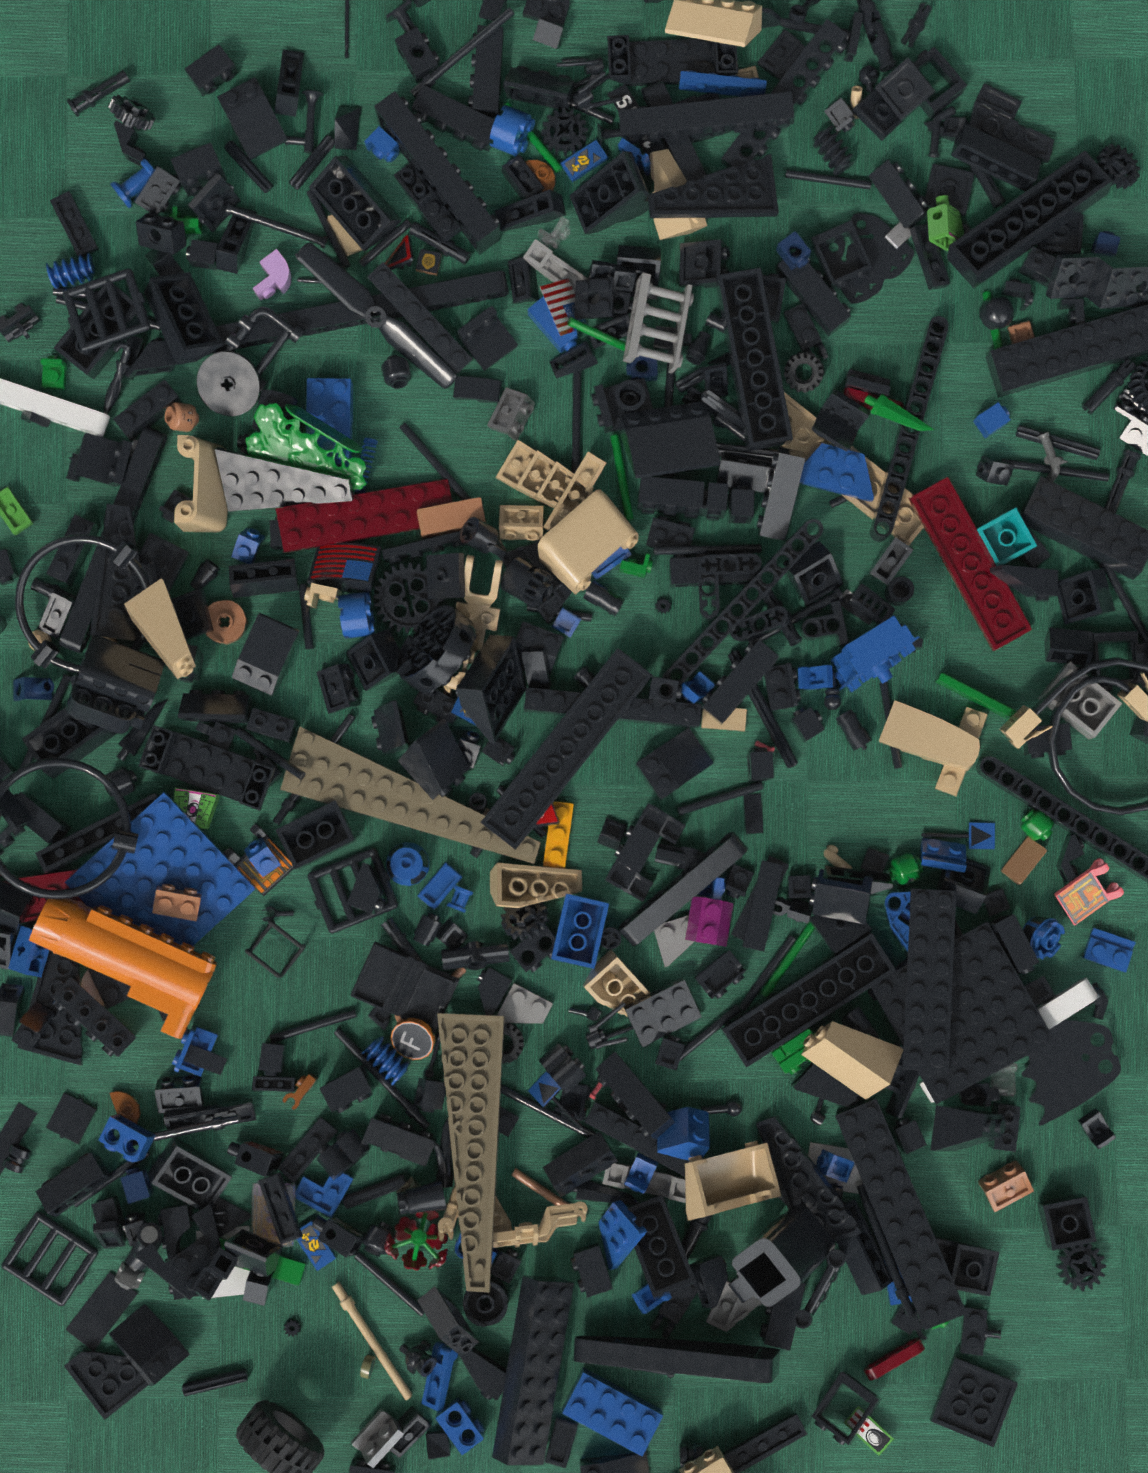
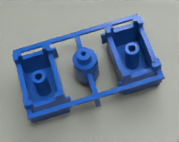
(873, 654)

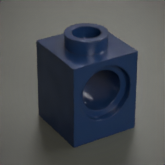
(793, 241)
(1105, 242)
(649, 375)
(136, 1184)

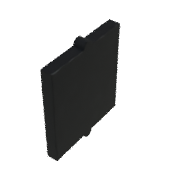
(71, 1118)

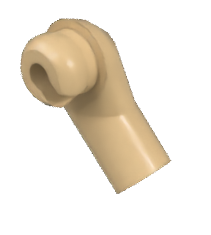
(856, 95)
(831, 855)

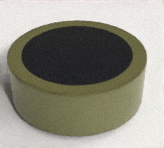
(367, 1366)

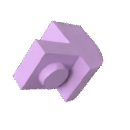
(278, 276)

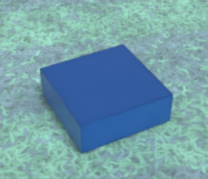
(566, 622)

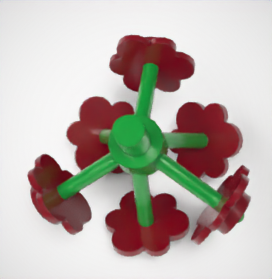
(409, 1233)

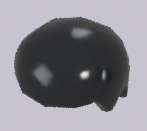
(996, 312)

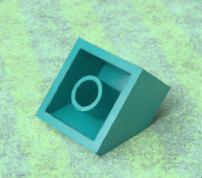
(1006, 537)

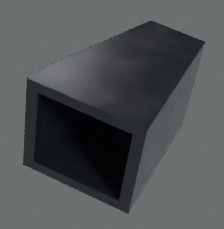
(435, 761)
(964, 1127)

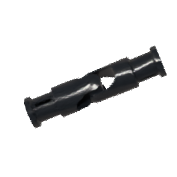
(874, 26)

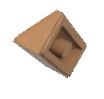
(1023, 860)

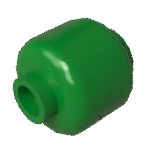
(1036, 825)
(905, 868)

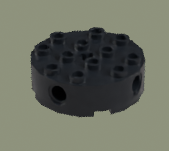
(436, 649)

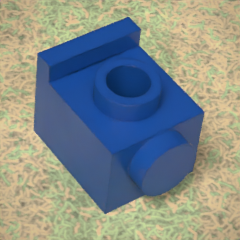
(382, 145)

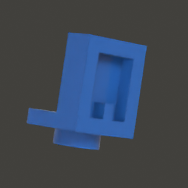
(834, 1166)

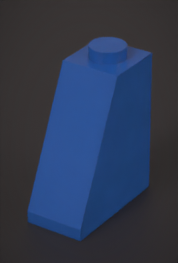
(543, 319)

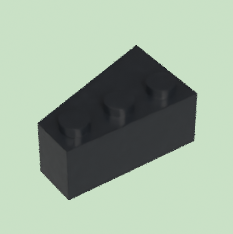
(399, 1139)

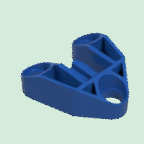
(899, 928)

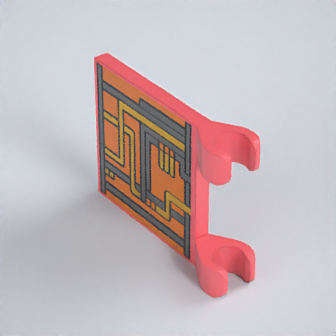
(1086, 893)

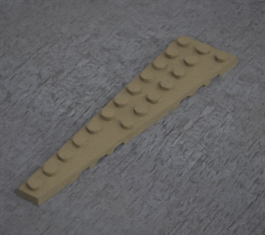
(386, 795)
(473, 1091)

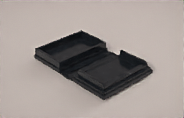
(404, 985)

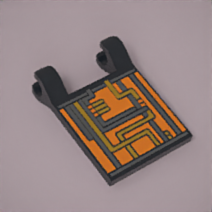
(268, 882)

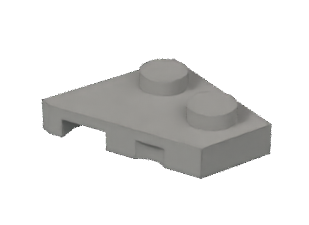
(672, 940)
(524, 1006)
(730, 1309)

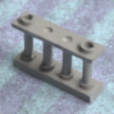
(638, 329)

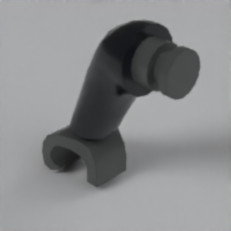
(131, 1274)

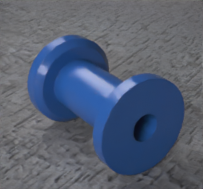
(134, 184)

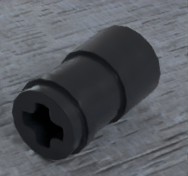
(602, 597)
(854, 731)

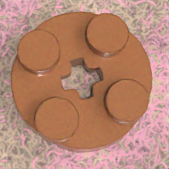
(237, 622)

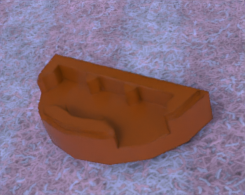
(543, 173)
(126, 1105)

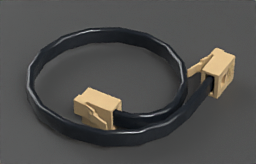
(1026, 719)

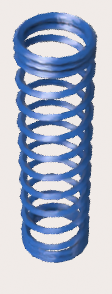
(373, 442)

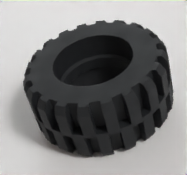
(279, 1440)

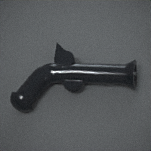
(937, 130)

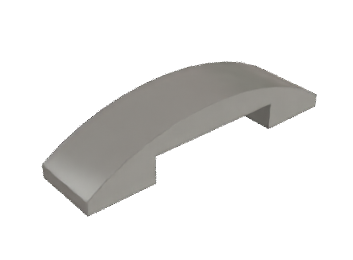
(552, 267)
(660, 1184)

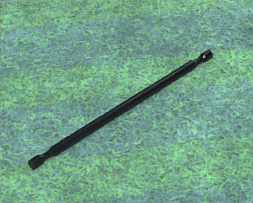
(346, 28)

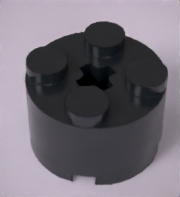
(490, 1313)

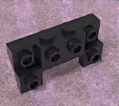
(637, 849)

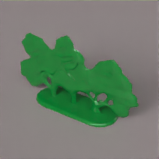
(302, 448)

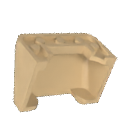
(209, 508)
(585, 540)
(729, 1180)

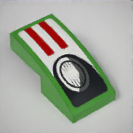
(872, 1432)

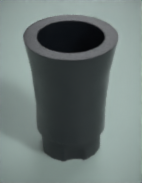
(422, 1198)

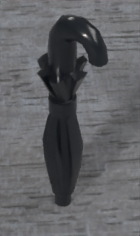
(122, 365)

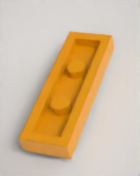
(558, 837)

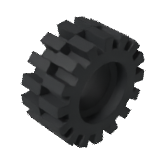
(804, 358)
(518, 1043)

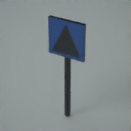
(979, 835)
(545, 1090)

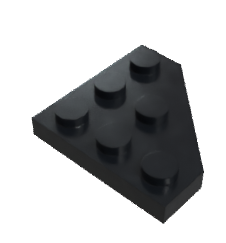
(106, 1379)

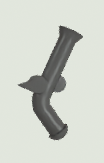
(1051, 457)

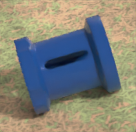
(460, 899)

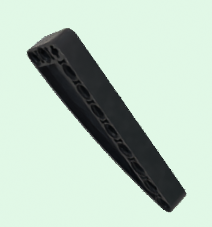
(681, 1357)

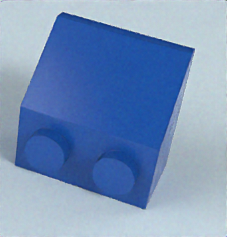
(688, 1134)

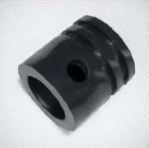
(899, 591)

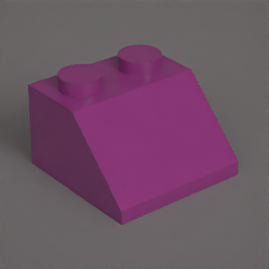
(709, 921)

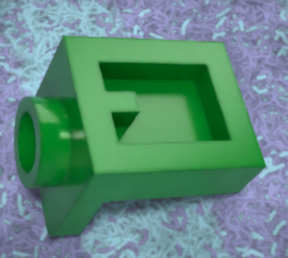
(191, 223)
(53, 373)
(633, 567)

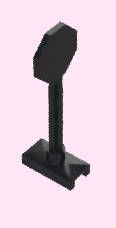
(772, 19)

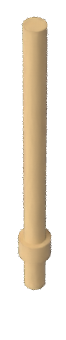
(347, 1303)

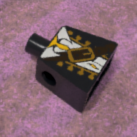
(347, 1238)

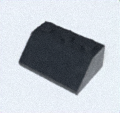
(539, 88)
(215, 707)
(316, 835)

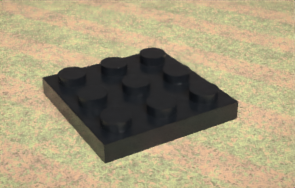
(973, 1401)

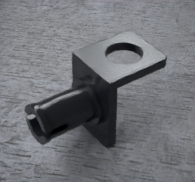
(402, 16)

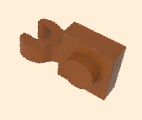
(304, 1084)

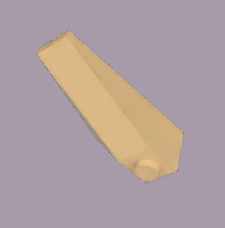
(665, 175)
(526, 885)
(614, 983)

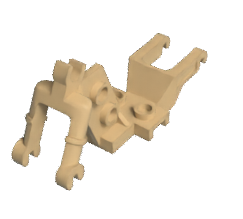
(480, 613)
(526, 1232)

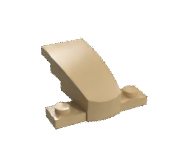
(549, 480)
(936, 741)

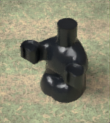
(418, 1359)

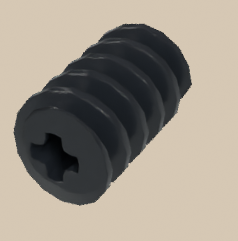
(832, 151)

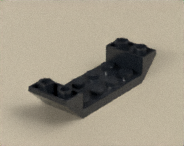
(651, 61)
(207, 766)

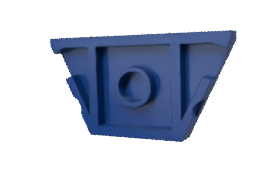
(838, 472)
(619, 1233)

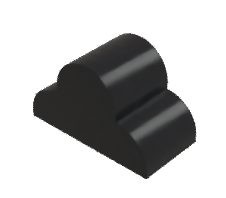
(611, 195)

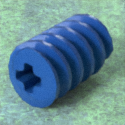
(71, 271)
(386, 1060)

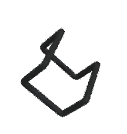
(271, 923)

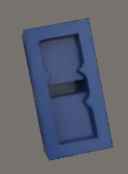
(128, 1132)
(454, 1428)

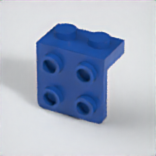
(197, 1037)

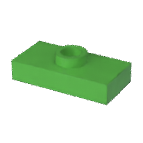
(13, 512)

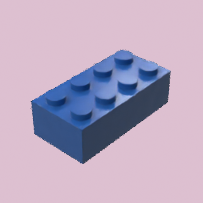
(333, 404)
(612, 1411)

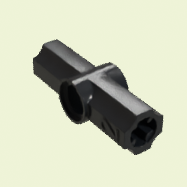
(676, 856)
(475, 955)

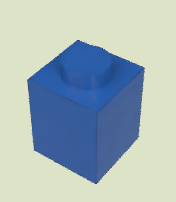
(992, 420)

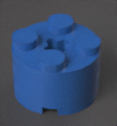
(511, 131)
(356, 615)

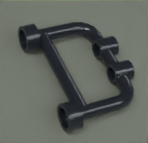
(246, 323)
(804, 1317)

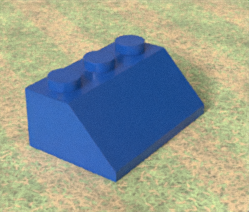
(580, 931)

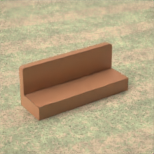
(448, 517)

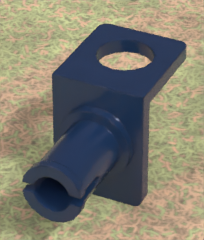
(33, 688)

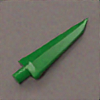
(889, 410)

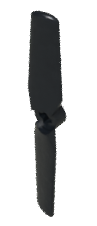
(359, 300)

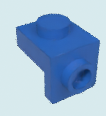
(247, 545)
(815, 677)
(698, 688)
(261, 857)
(714, 889)
(641, 1173)
(645, 1300)

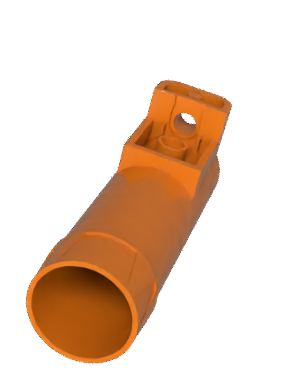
(155, 967)

